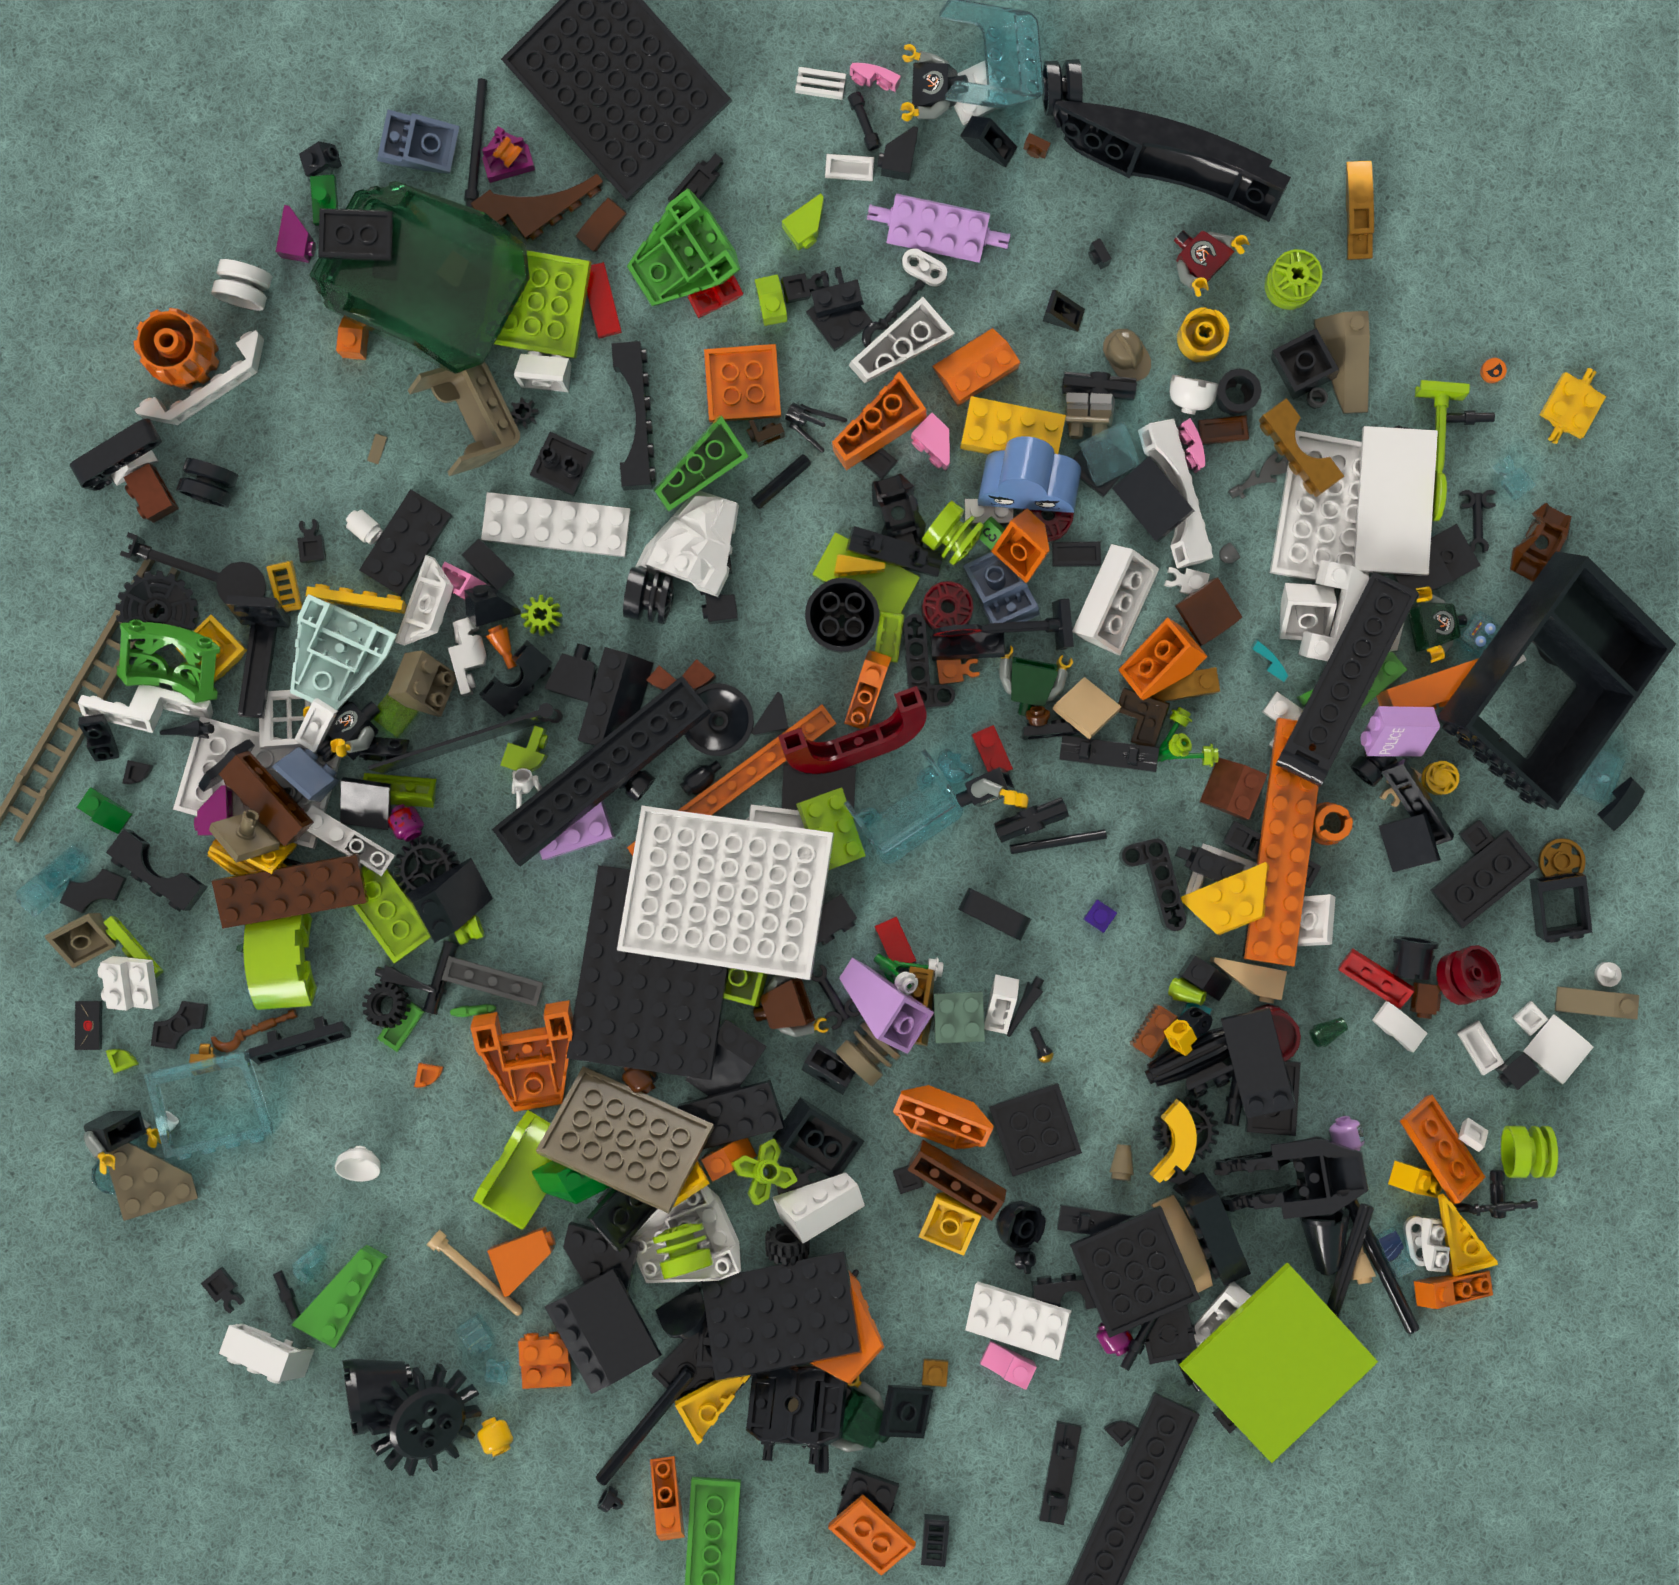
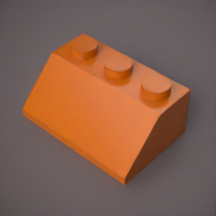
(976, 366)

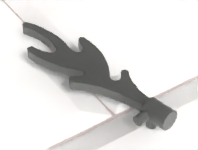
(1269, 468)

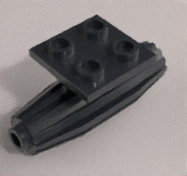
(1200, 1068)

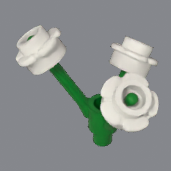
(906, 981)

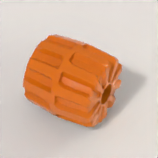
(176, 348)

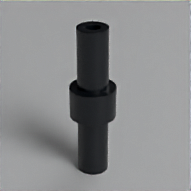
(1470, 417)
(286, 1295)

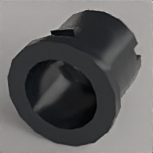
(1249, 386)
(1413, 957)

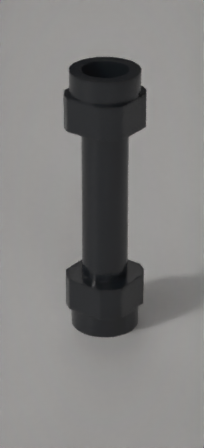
(857, 103)

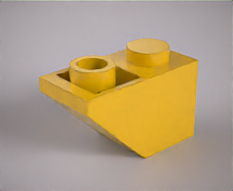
(1414, 1179)

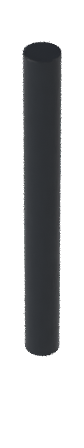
(1058, 841)

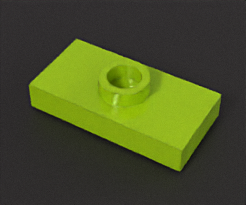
(889, 634)

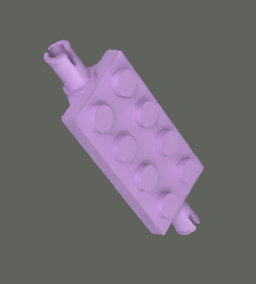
(938, 227)

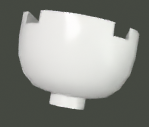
(1192, 393)

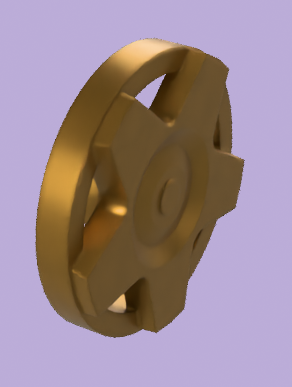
(1561, 859)

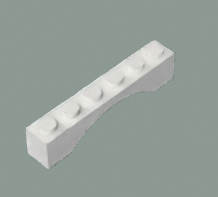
(1163, 445)

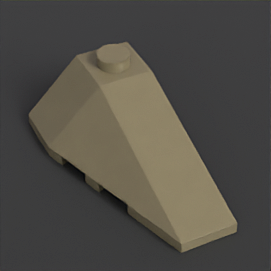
(1348, 343)

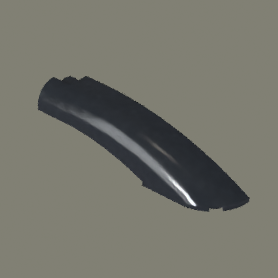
(1173, 153)

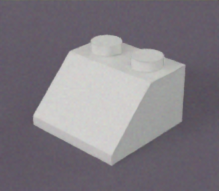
(543, 372)
(1306, 609)

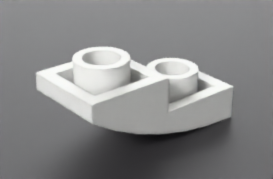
(1399, 1026)
(1434, 1253)

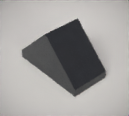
(1063, 312)
(773, 718)

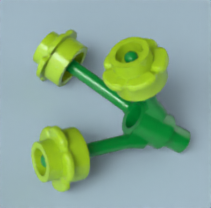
(1179, 745)

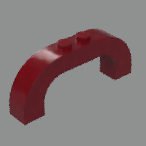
(861, 744)

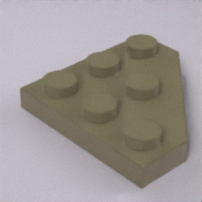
(148, 1182)

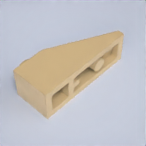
(1258, 980)

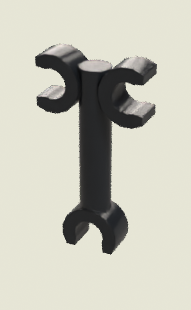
(1477, 501)
(842, 1013)

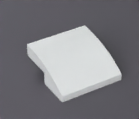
(1558, 1049)

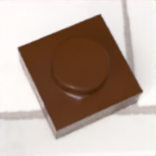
(1036, 146)

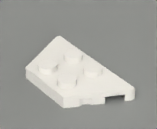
(426, 603)

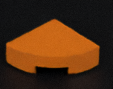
(427, 1074)

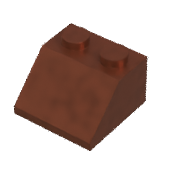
(1233, 788)

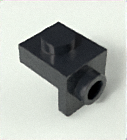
(319, 157)

